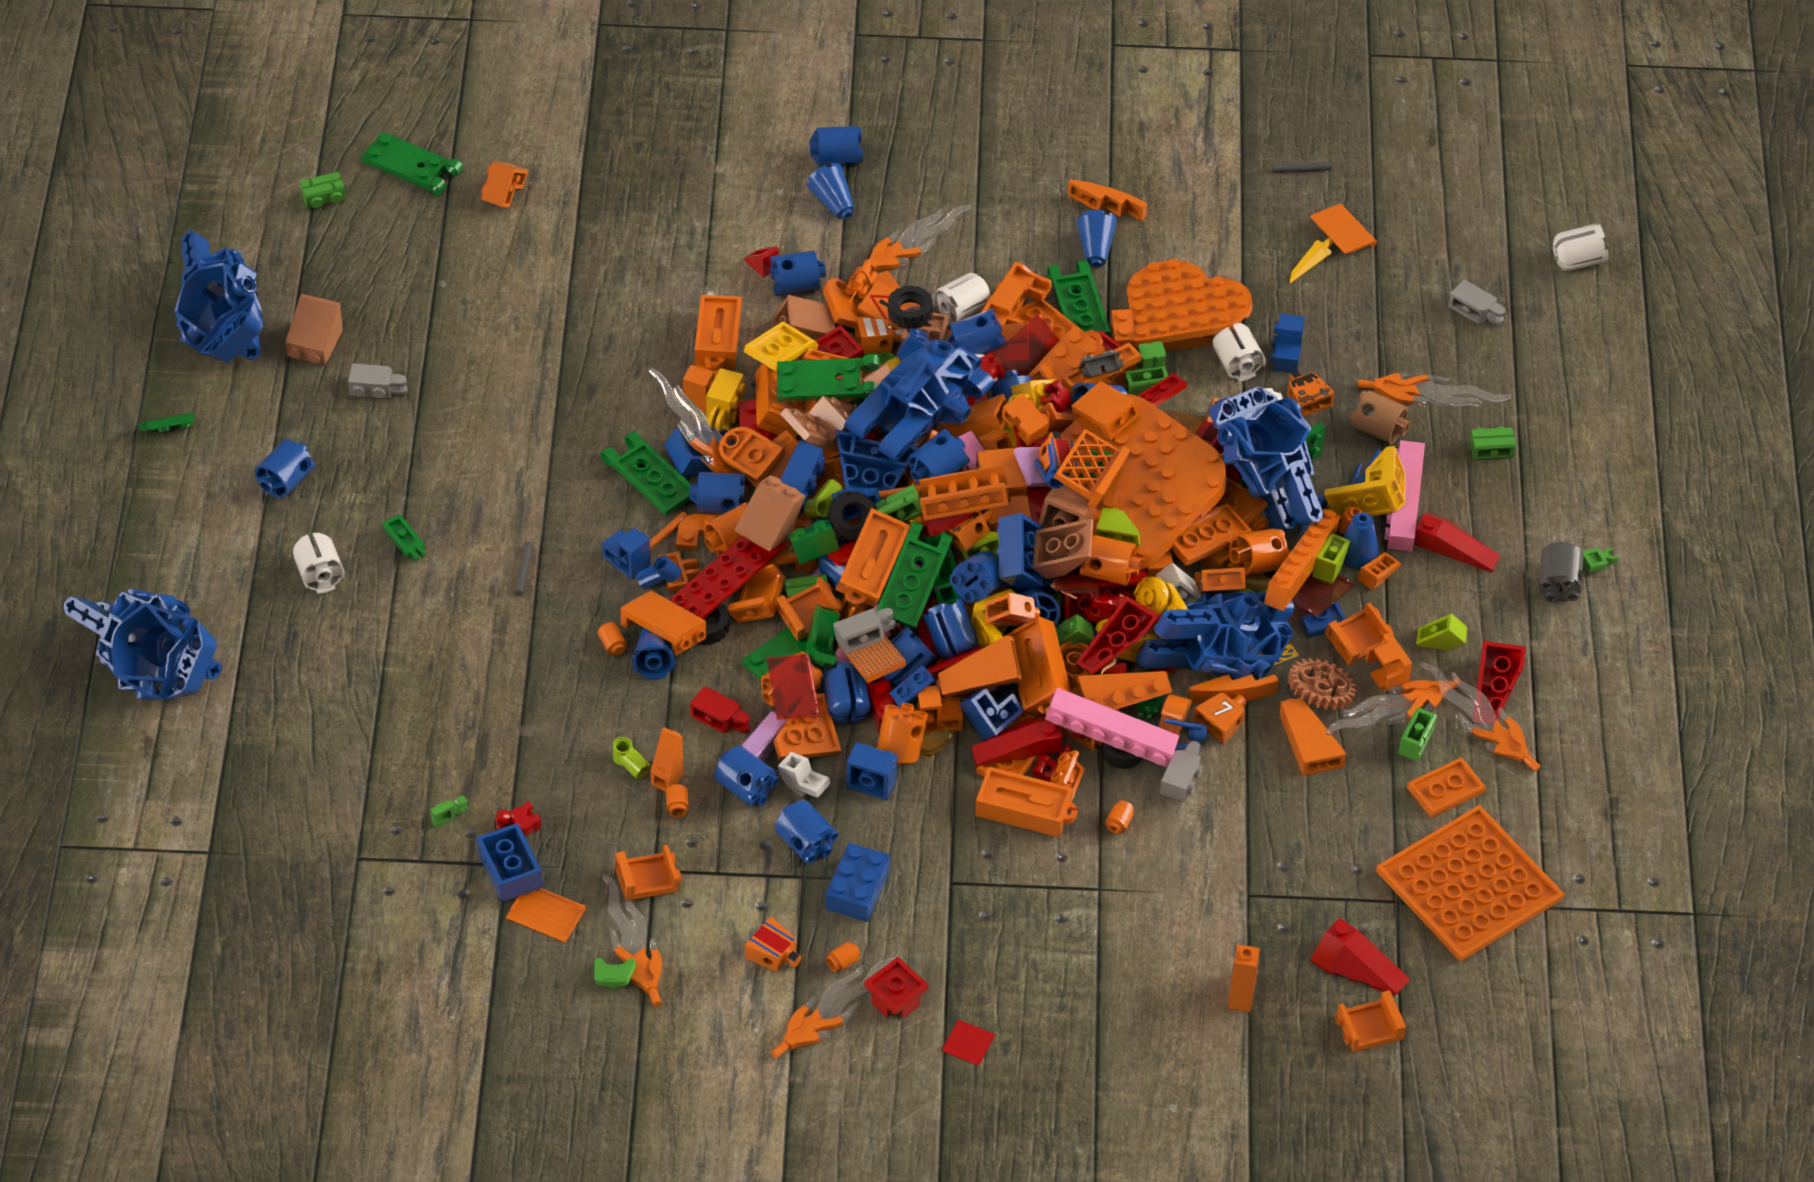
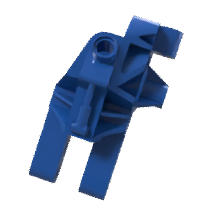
(227, 315)
(920, 393)
(1279, 463)
(1220, 636)
(133, 641)

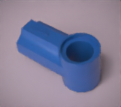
(661, 570)

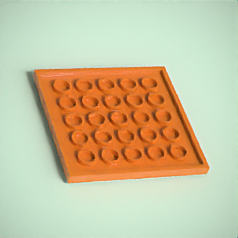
(1470, 883)

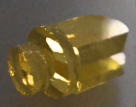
(934, 741)

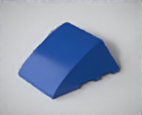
(866, 466)

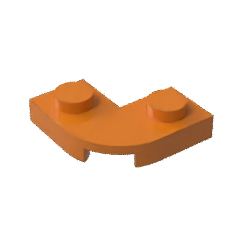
(690, 529)

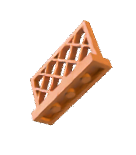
(1129, 357)
(1104, 474)

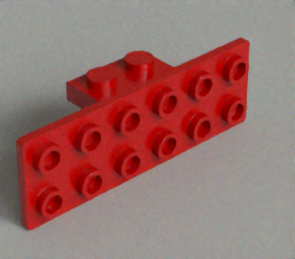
(724, 576)

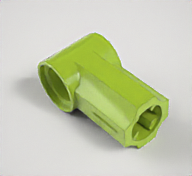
(822, 500)
(630, 758)

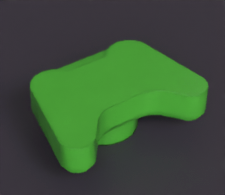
(613, 975)

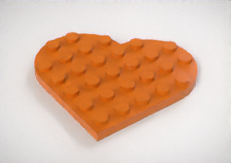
(1179, 303)

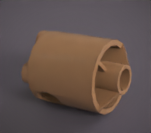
(1386, 421)

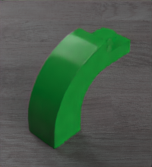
(943, 587)
(821, 636)

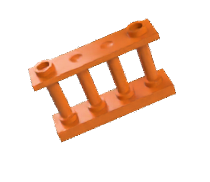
(963, 492)

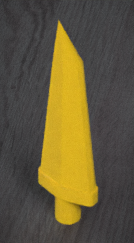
(1314, 255)

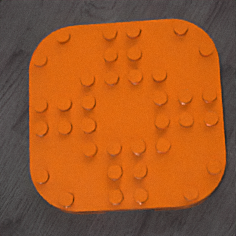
(1162, 482)

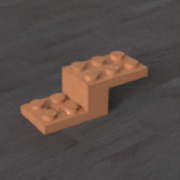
(822, 421)

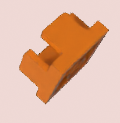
(1395, 663)

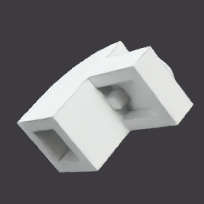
(800, 778)

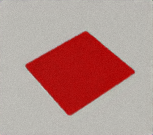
(968, 1042)

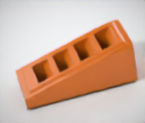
(1376, 572)

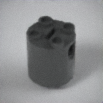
(1561, 572)

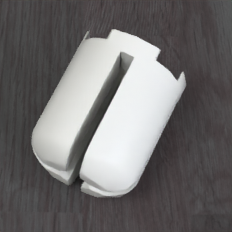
(1580, 248)
(962, 297)
(1238, 352)
(322, 560)

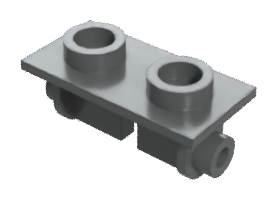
(1093, 364)

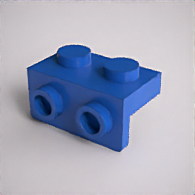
(909, 689)

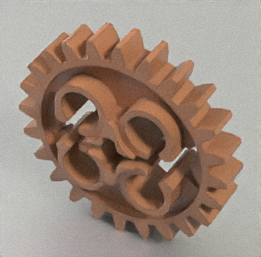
(1321, 684)

